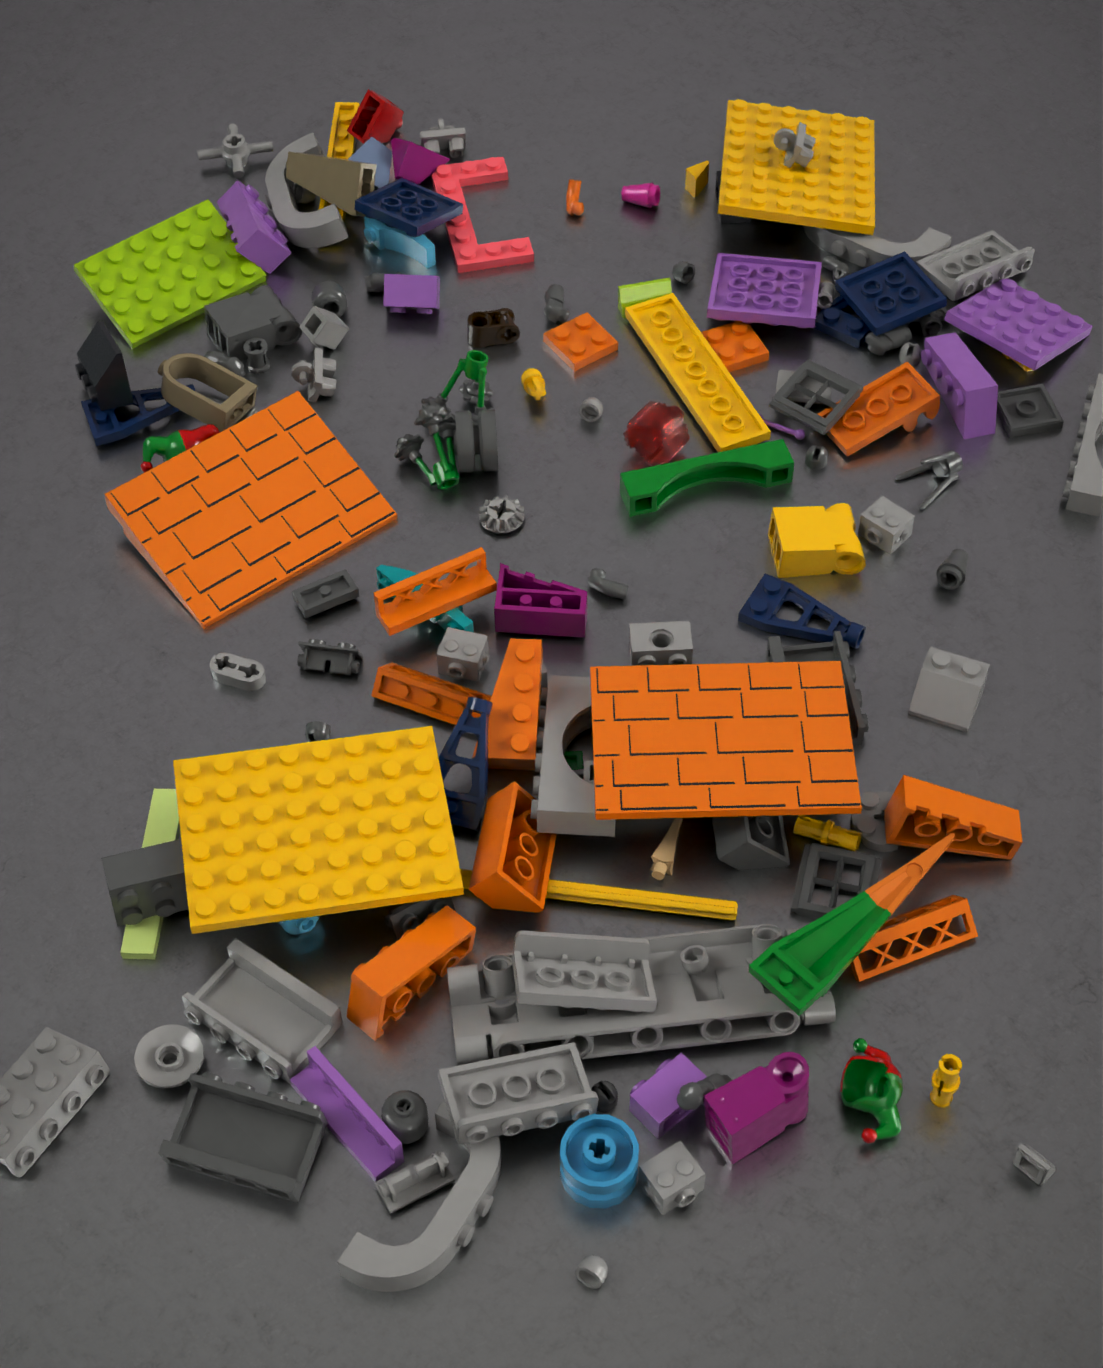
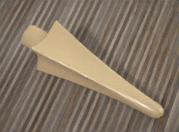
(664, 854)

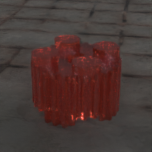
(657, 432)

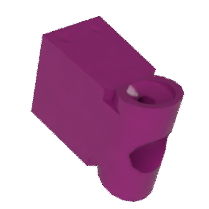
(758, 1105)

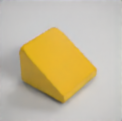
(697, 178)

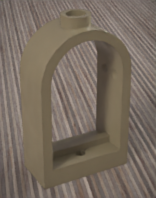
(187, 365)

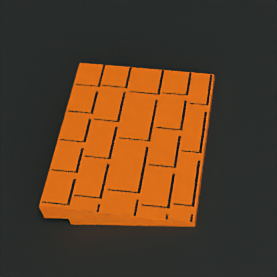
(249, 509)
(722, 740)

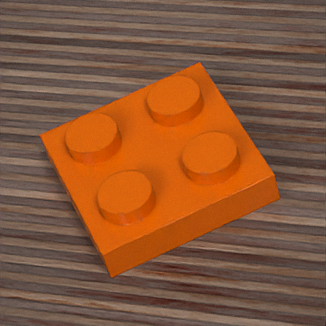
(580, 341)
(737, 345)

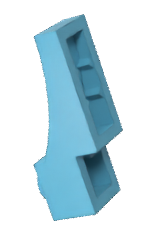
(383, 237)

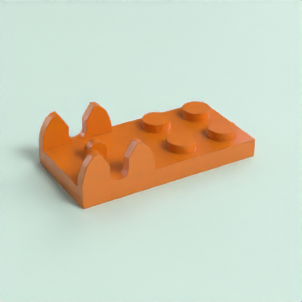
(882, 407)

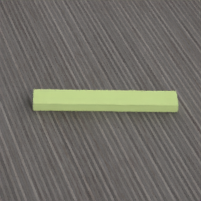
(162, 826)

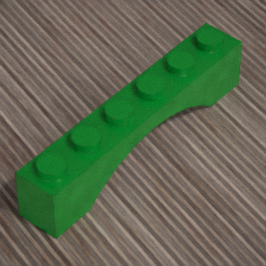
(757, 464)

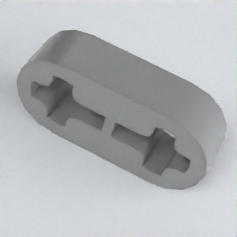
(237, 671)

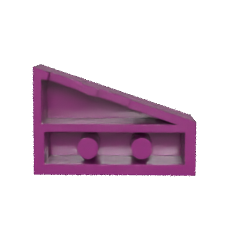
(537, 606)

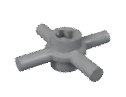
(235, 151)

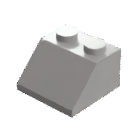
(949, 689)

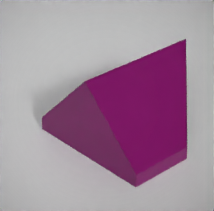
(414, 161)

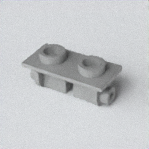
(415, 1181)

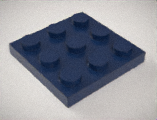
(408, 207)
(890, 293)

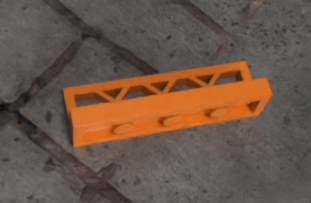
(434, 596)
(423, 693)
(914, 922)

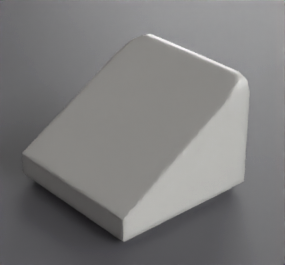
(1033, 1164)

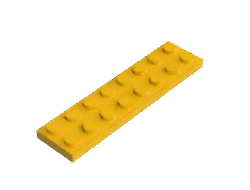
(697, 373)

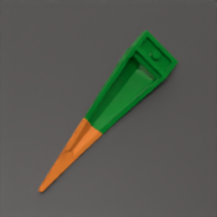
(815, 956)

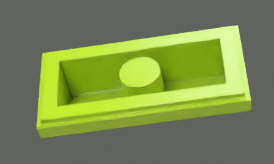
(640, 292)

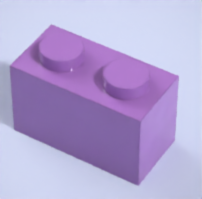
(411, 291)
(656, 1099)

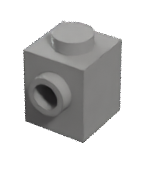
(324, 328)

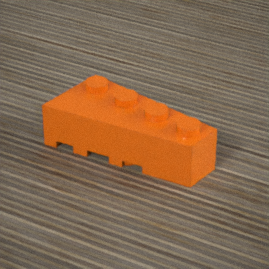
(926, 813)

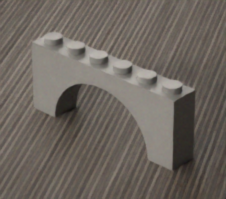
(564, 798)

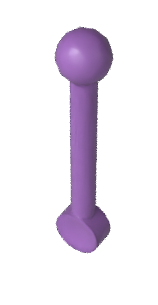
(799, 434)

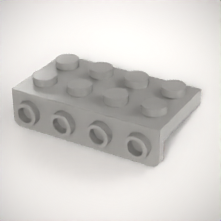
(975, 264)
(583, 971)
(517, 1093)
(44, 1094)

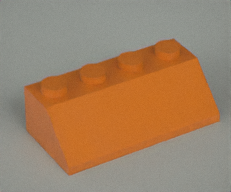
(511, 856)

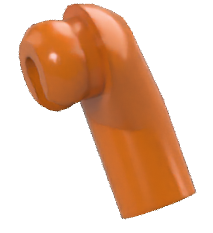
(572, 198)

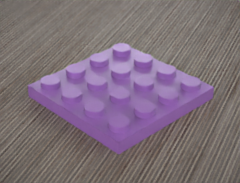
(764, 290)
(1018, 323)

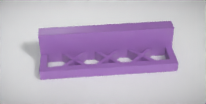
(349, 1116)

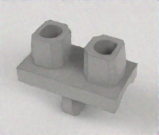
(444, 138)
(797, 146)
(313, 375)

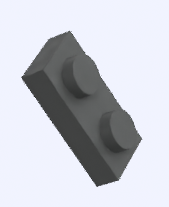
(325, 593)

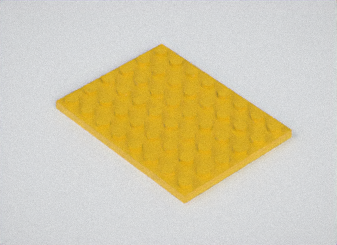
(829, 193)
(315, 829)

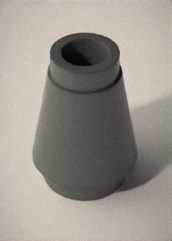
(953, 570)

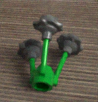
(473, 391)
(439, 424)

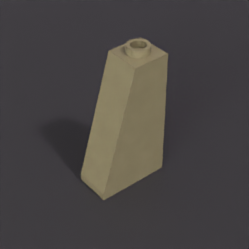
(332, 178)

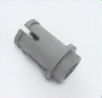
(826, 295)

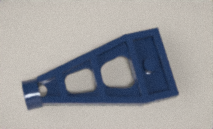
(841, 325)
(106, 427)
(770, 595)
(468, 808)

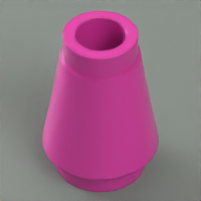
(642, 194)

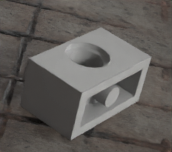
(660, 643)

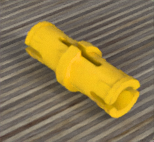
(827, 833)
(945, 1080)

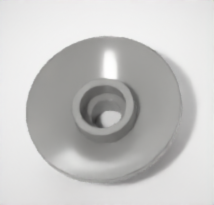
(167, 1043)

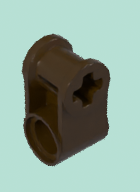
(490, 328)

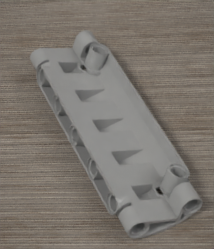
(689, 1011)

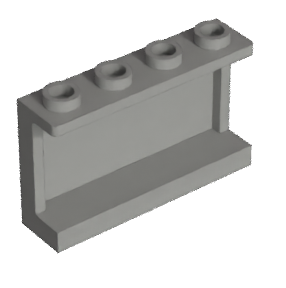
(263, 1012)

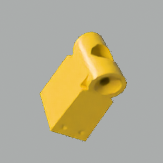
(814, 541)

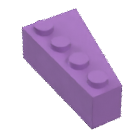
(253, 227)
(962, 384)

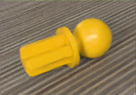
(533, 383)

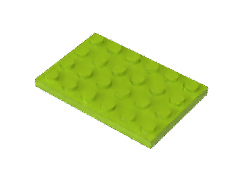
(168, 273)

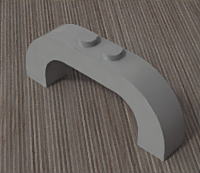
(300, 228)
(871, 249)
(415, 1263)

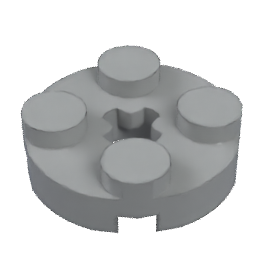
(872, 832)

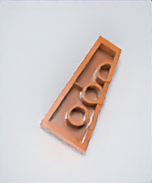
(516, 707)
(407, 969)

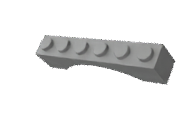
(1086, 487)

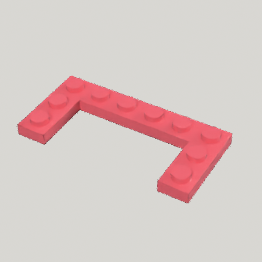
(460, 231)

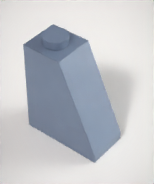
(375, 153)

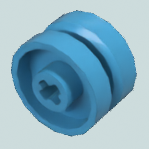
(599, 1161)

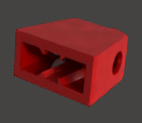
(375, 118)

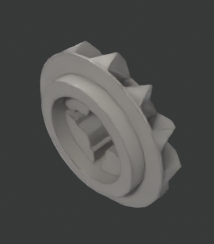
(508, 521)

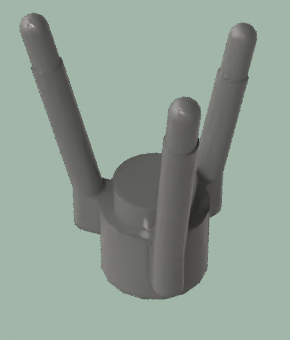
(943, 465)

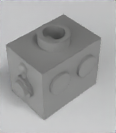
(886, 524)
(462, 654)
(671, 1178)

